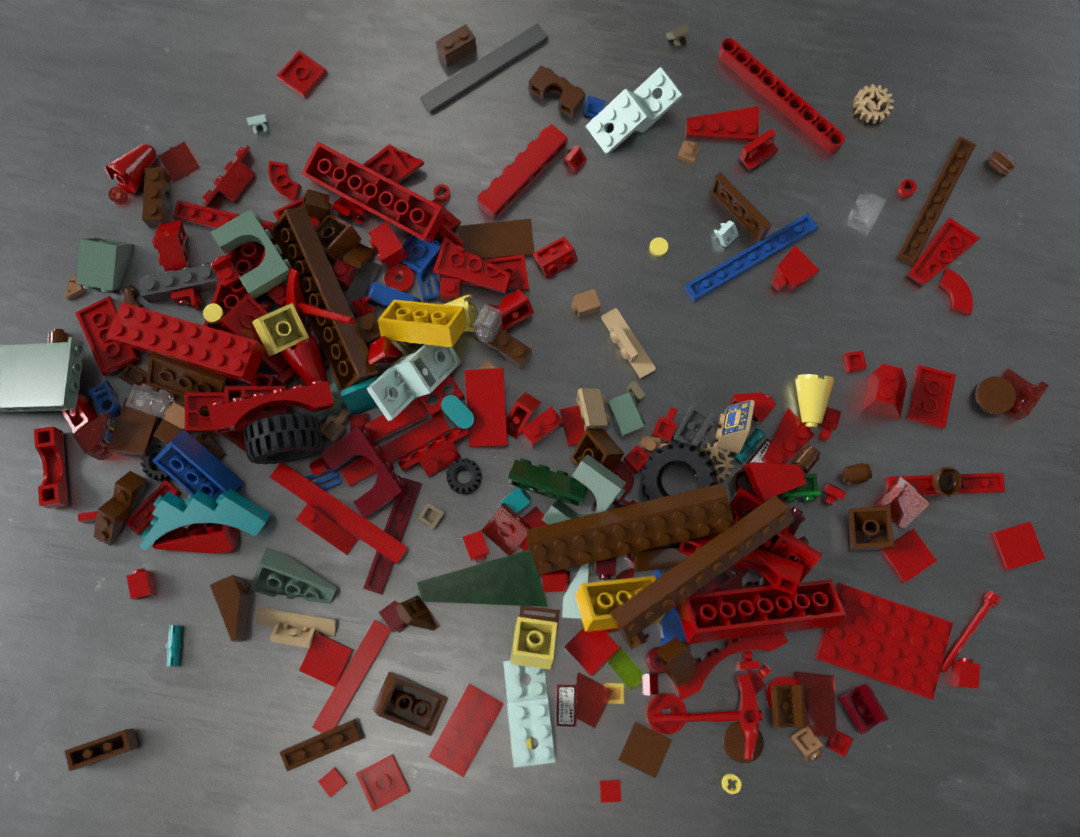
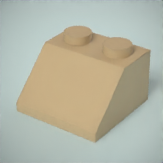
(591, 408)

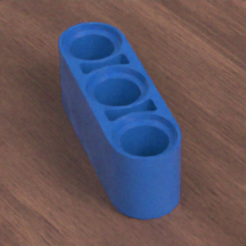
(383, 296)

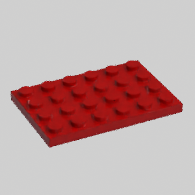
(886, 642)

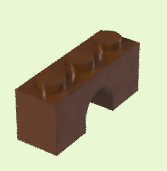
(546, 81)
(155, 187)
(510, 347)

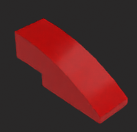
(410, 415)

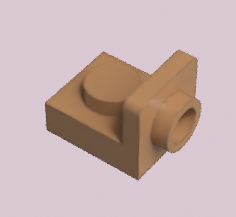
(808, 744)

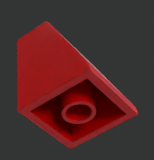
(886, 392)

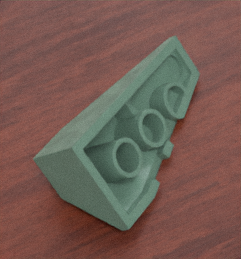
(287, 577)

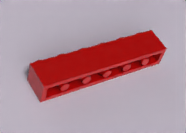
(522, 171)

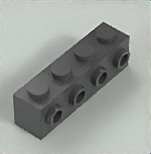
(158, 287)

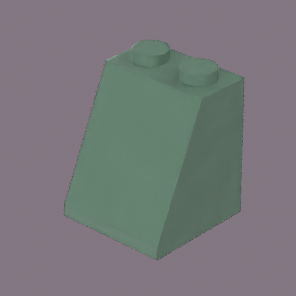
(102, 263)

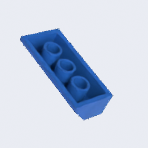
(196, 467)

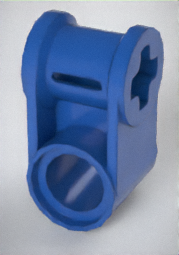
(104, 396)

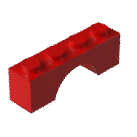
(50, 446)

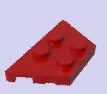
(394, 163)

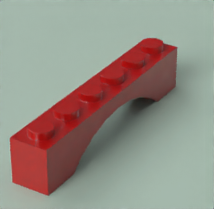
(229, 415)
(779, 571)
(762, 642)

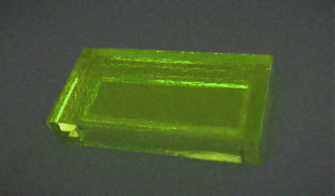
(626, 669)

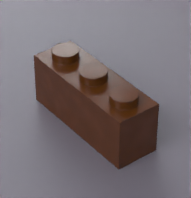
(101, 749)

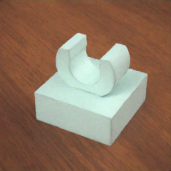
(258, 120)
(727, 233)

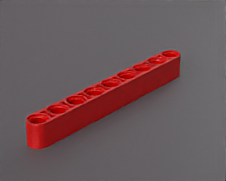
(783, 104)

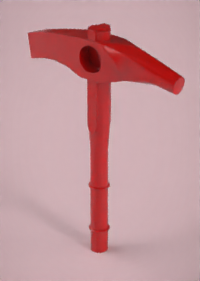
(295, 296)
(747, 715)

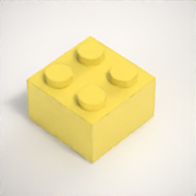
(280, 329)
(534, 643)

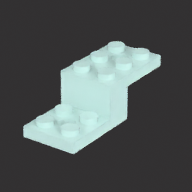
(634, 110)
(412, 377)
(528, 715)

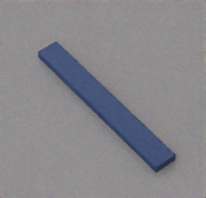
(751, 257)

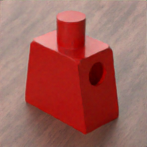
(794, 270)

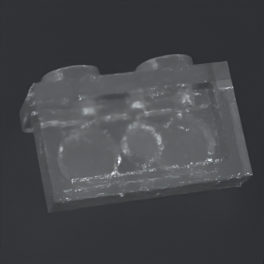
(149, 401)

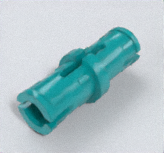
(750, 445)
(174, 645)

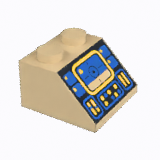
(734, 426)

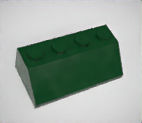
(547, 483)

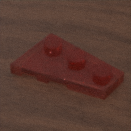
(819, 702)

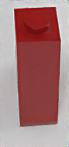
(773, 478)

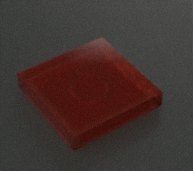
(506, 529)

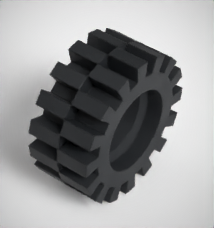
(149, 467)
(466, 487)

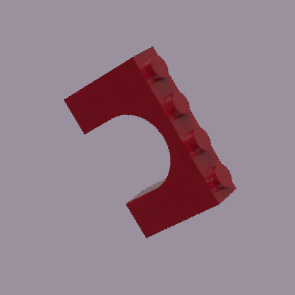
(387, 484)

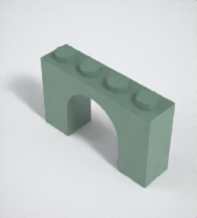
(248, 229)
(600, 480)

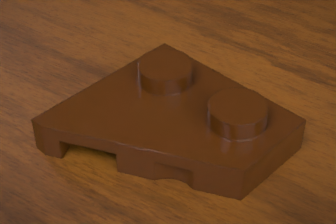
(417, 614)

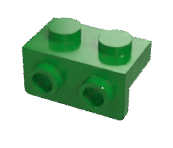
(807, 491)

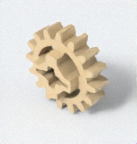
(875, 102)
(720, 464)

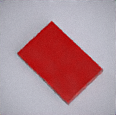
(931, 396)

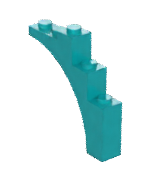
(228, 509)

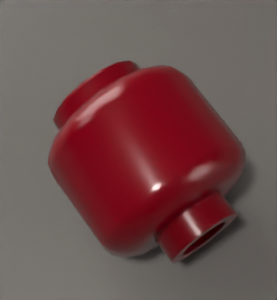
(650, 661)

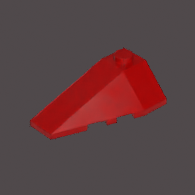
(199, 538)

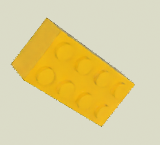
(422, 323)
(600, 598)

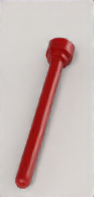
(990, 601)

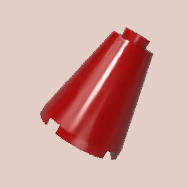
(130, 167)
(306, 360)

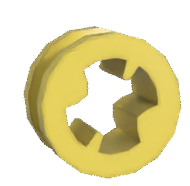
(724, 783)

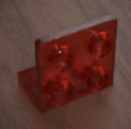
(1026, 394)
(903, 501)

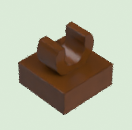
(637, 640)

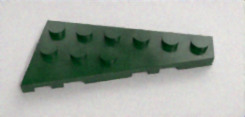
(495, 582)

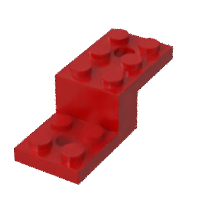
(197, 400)
(782, 543)

